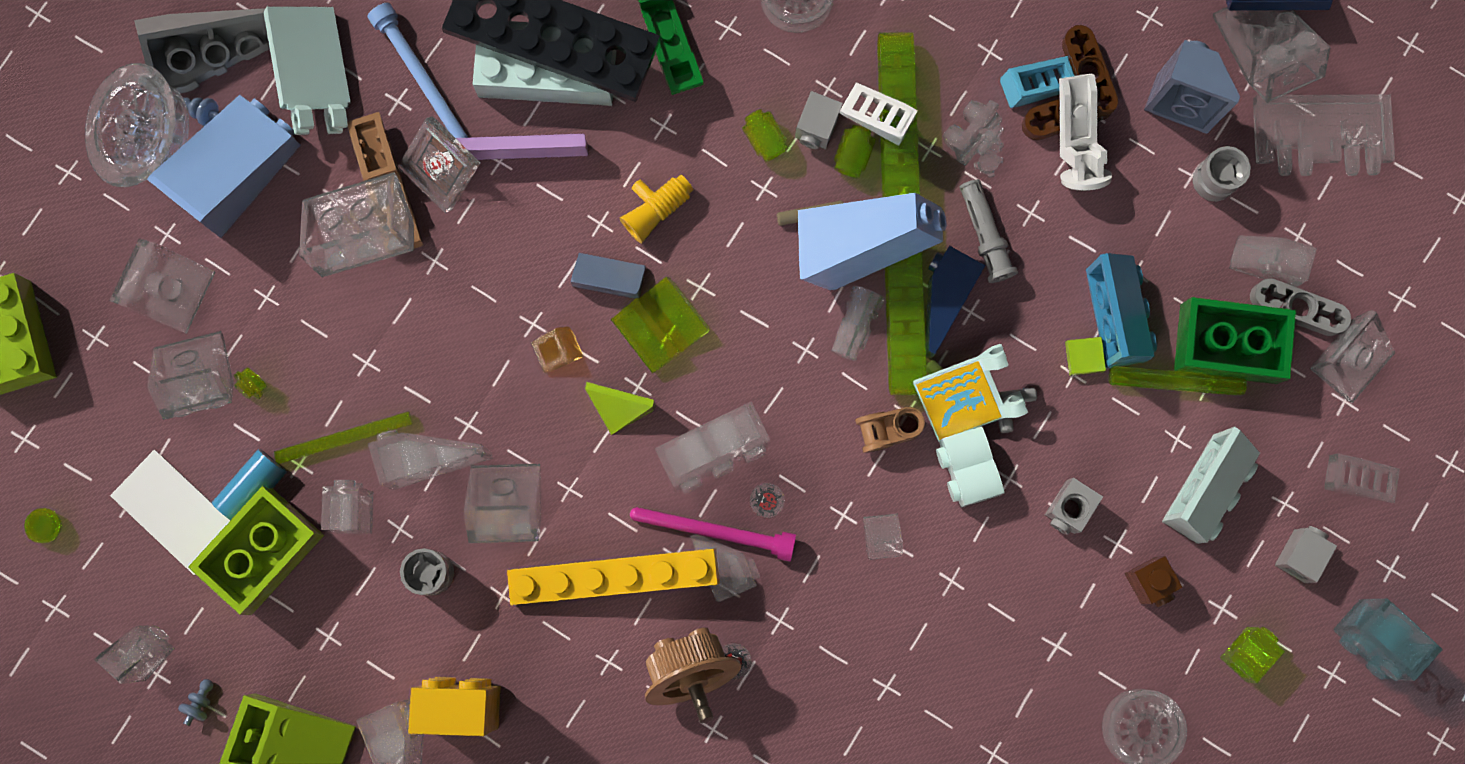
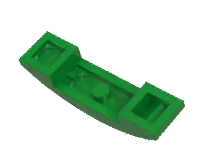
(673, 51)

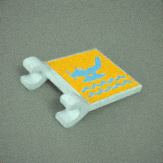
(967, 395)

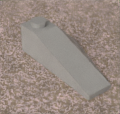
(201, 44)

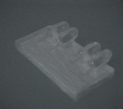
(1321, 128)

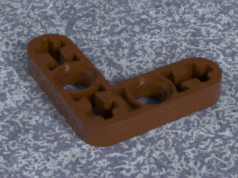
(1073, 52)

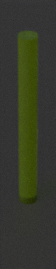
(343, 437)

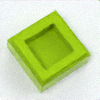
(1085, 356)

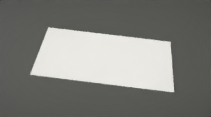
(170, 508)

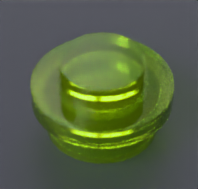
(249, 383)
(42, 525)

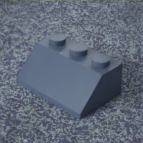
(1193, 88)

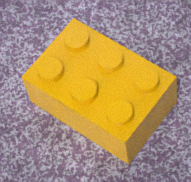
(454, 708)

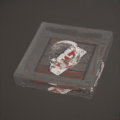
(439, 164)

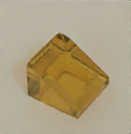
(557, 349)

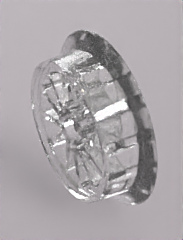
(134, 125)

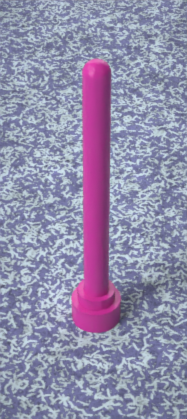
(779, 545)

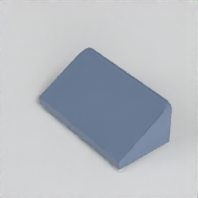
(608, 276)

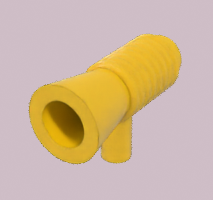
(657, 206)

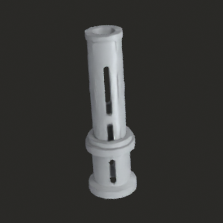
(991, 246)

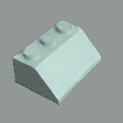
(1213, 486)

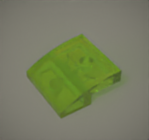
(660, 324)

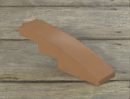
(377, 156)

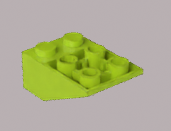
(284, 734)

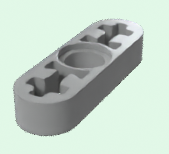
(1320, 324)

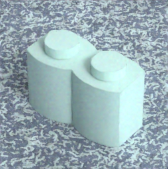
(970, 467)

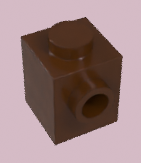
(1154, 581)

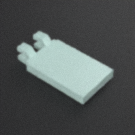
(308, 65)

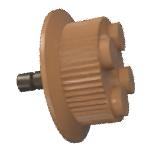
(689, 670)

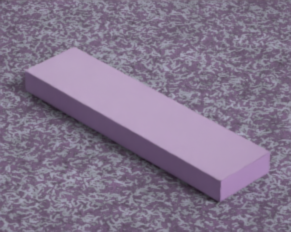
(526, 146)

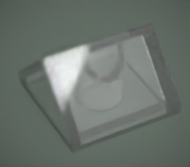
(1355, 356)

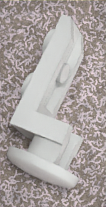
(1079, 135)

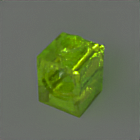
(1253, 653)

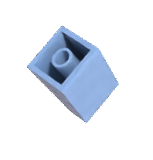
(226, 164)
(865, 236)

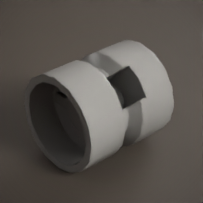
(1221, 173)
(426, 572)

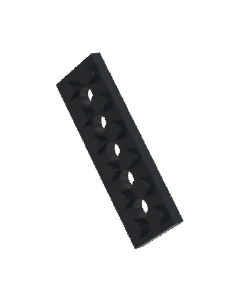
(560, 56)

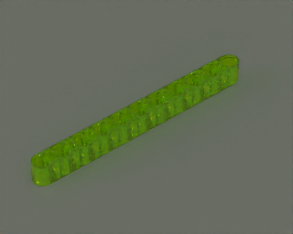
(900, 177)

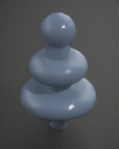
(202, 109)
(198, 700)

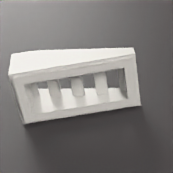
(883, 129)

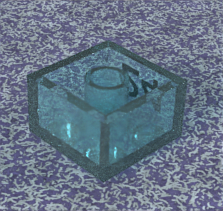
(1386, 640)

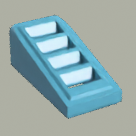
(1018, 87)

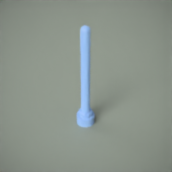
(385, 19)

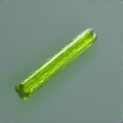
(1176, 381)

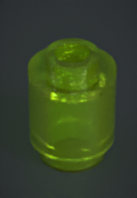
(765, 135)
(854, 151)

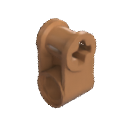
(887, 428)

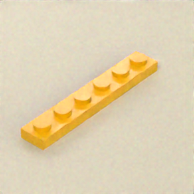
(613, 576)

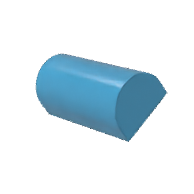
(257, 472)

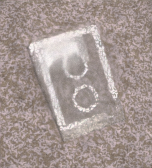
(414, 458)
(388, 737)

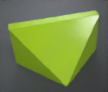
(618, 407)

